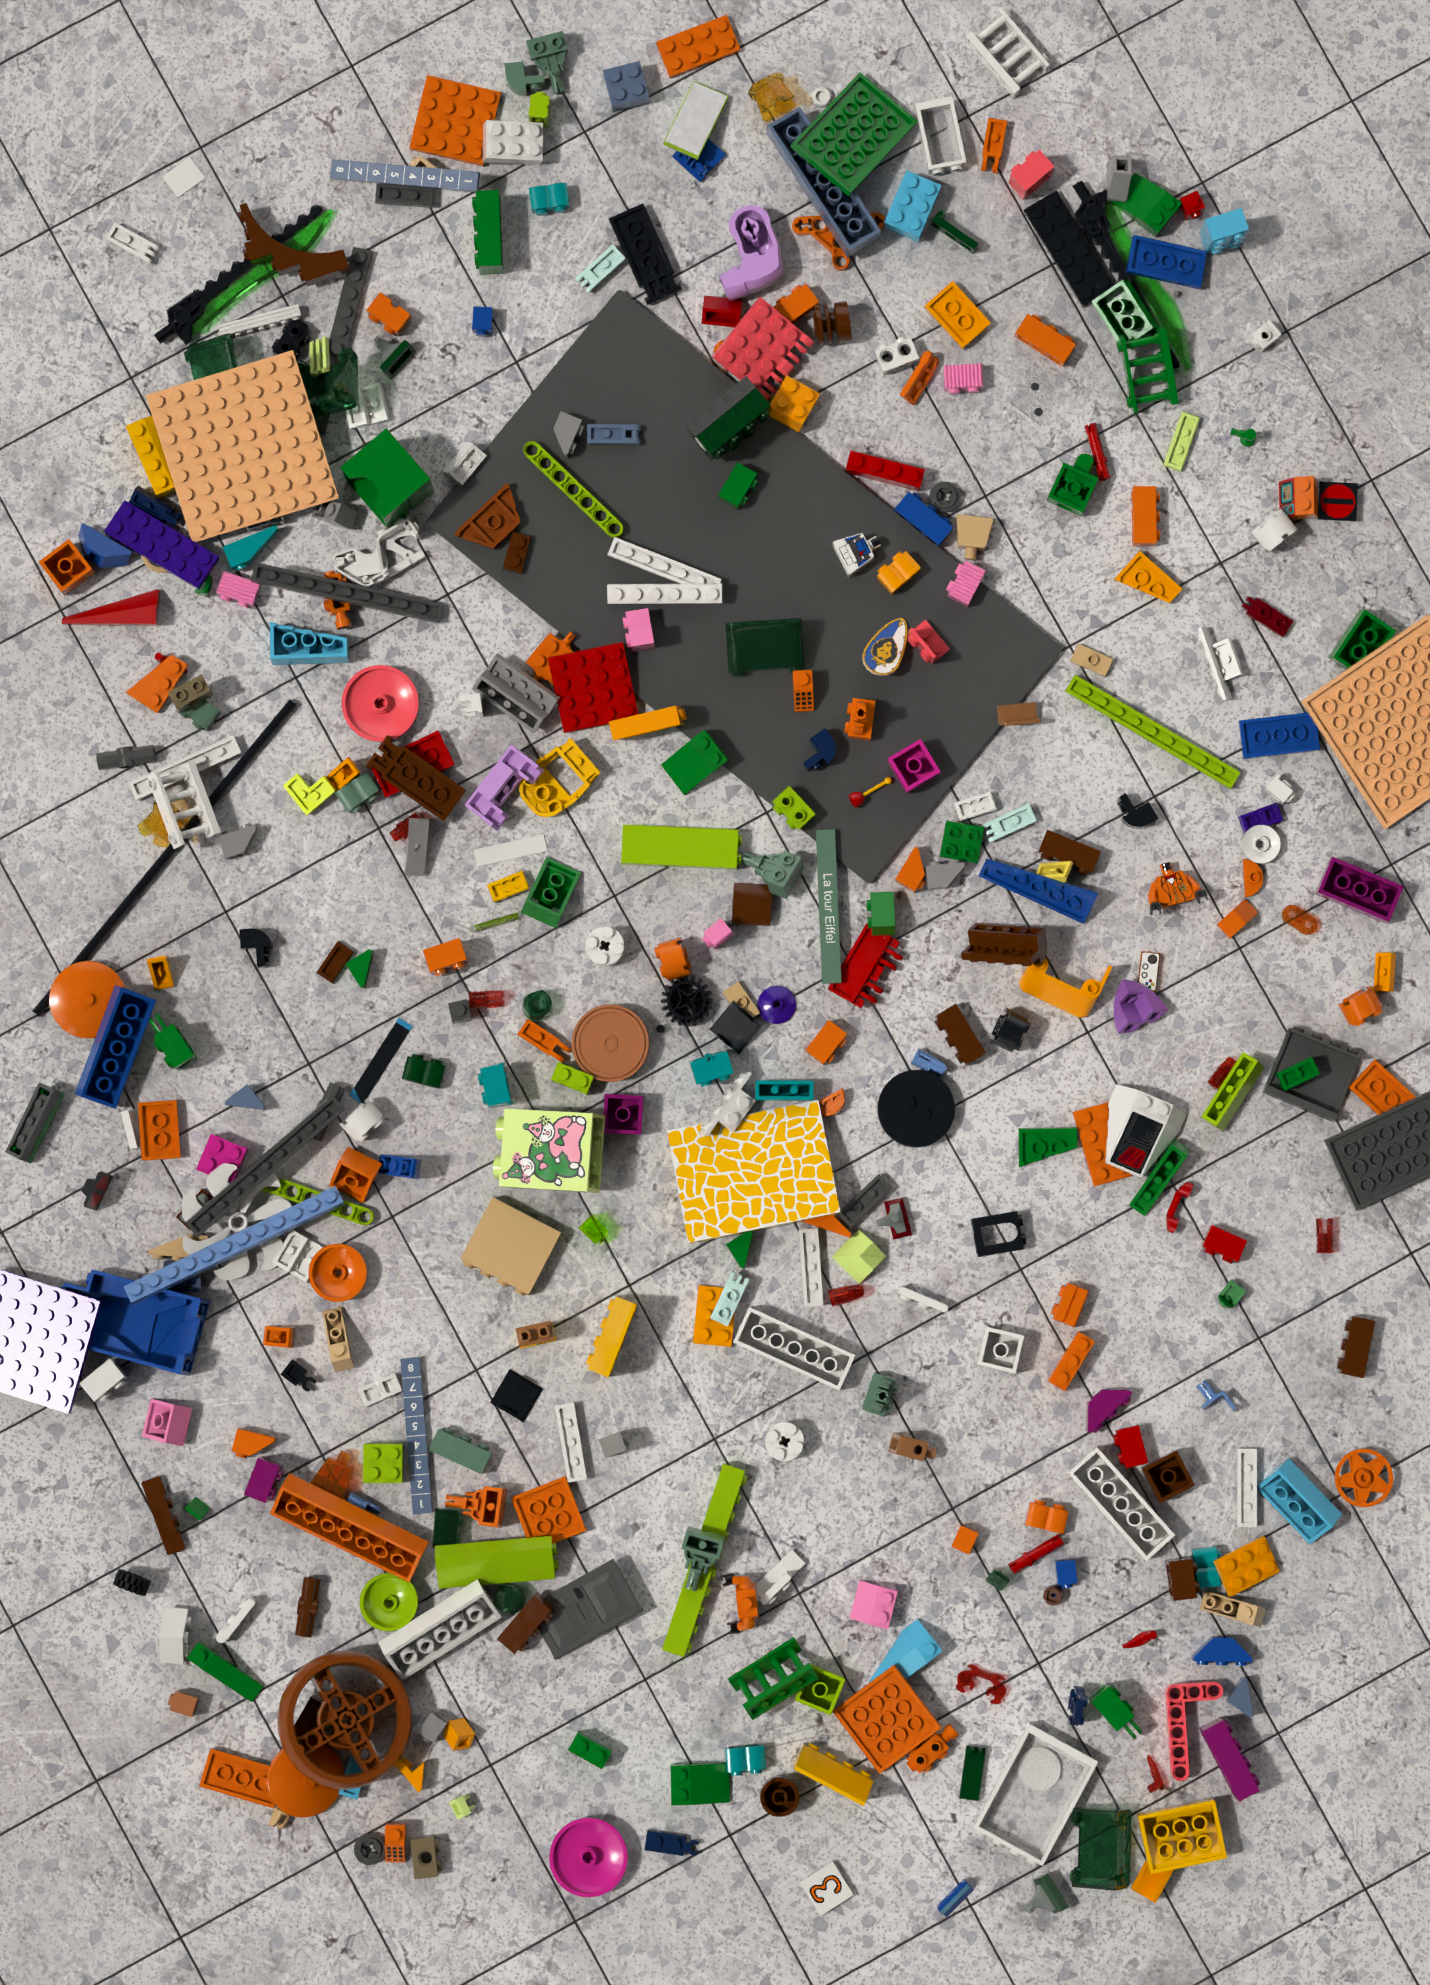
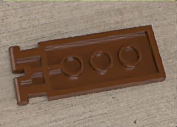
(416, 778)

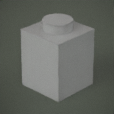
(432, 1727)

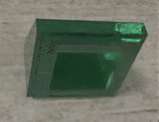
(997, 1579)

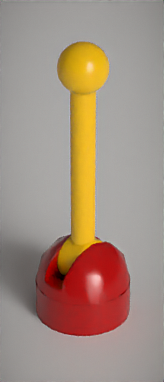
(857, 798)

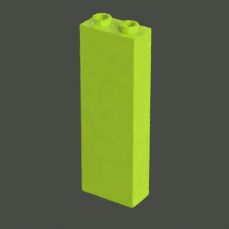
(680, 847)
(496, 1562)

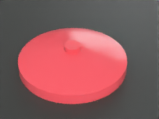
(380, 703)

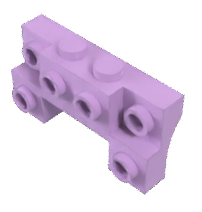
(499, 785)

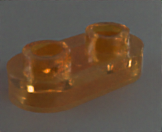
(1299, 920)

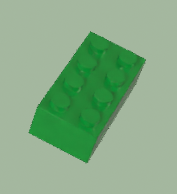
(489, 232)

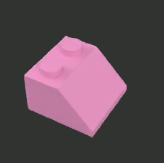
(167, 1422)
(873, 1604)

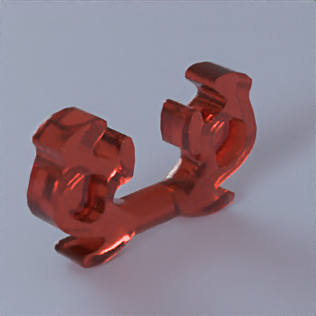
(965, 1677)

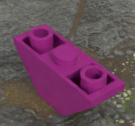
(1104, 1406)

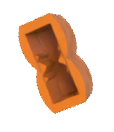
(1046, 1517)

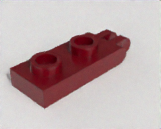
(1267, 616)

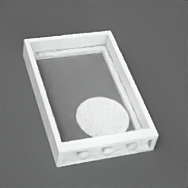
(1034, 1795)

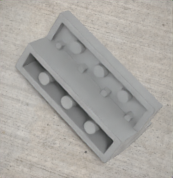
(516, 693)

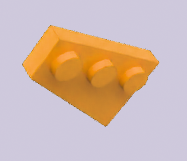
(1148, 578)

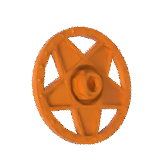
(1363, 1477)

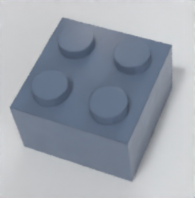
(626, 86)

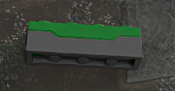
(35, 1123)

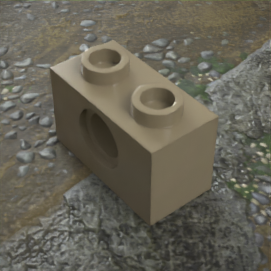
(190, 693)
(421, 1868)

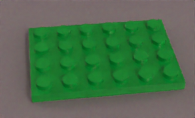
(853, 134)

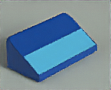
(954, 1898)

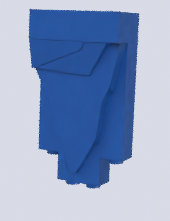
(153, 1332)

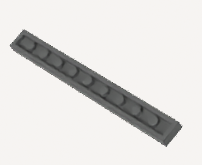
(346, 313)
(346, 592)
(264, 1166)

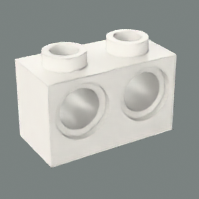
(899, 361)

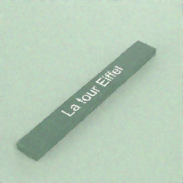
(828, 906)

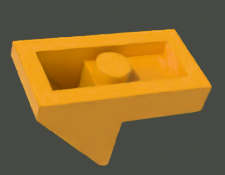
(343, 774)
(414, 1776)

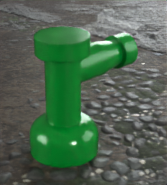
(1247, 437)

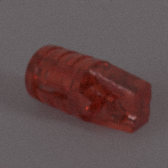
(402, 828)
(1223, 1069)

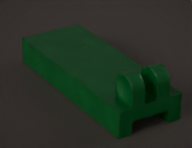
(953, 233)
(972, 1773)

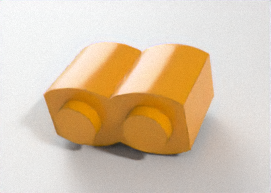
(898, 572)

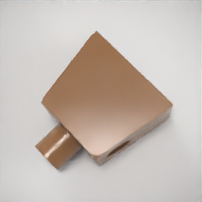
(905, 1447)

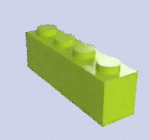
(1232, 1091)

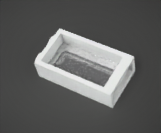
(940, 135)

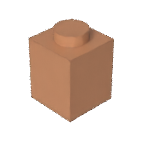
(183, 1703)

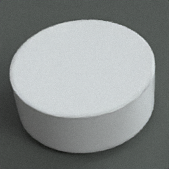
(821, 97)

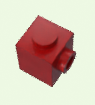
(1192, 206)

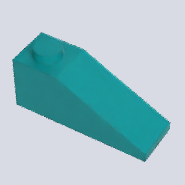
(247, 549)

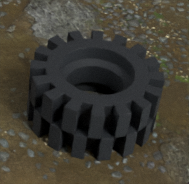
(131, 1582)

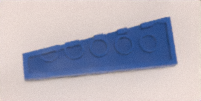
(1053, 894)

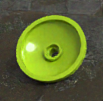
(381, 1590)

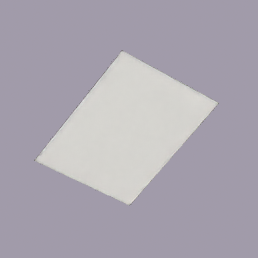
(183, 177)

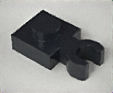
(296, 1373)

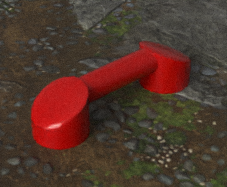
(1184, 1190)

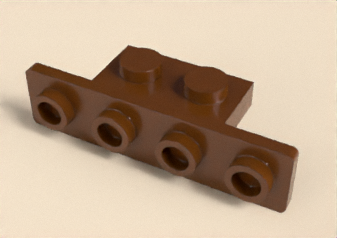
(161, 1508)

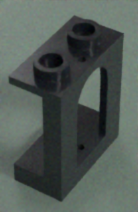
(1010, 1217)

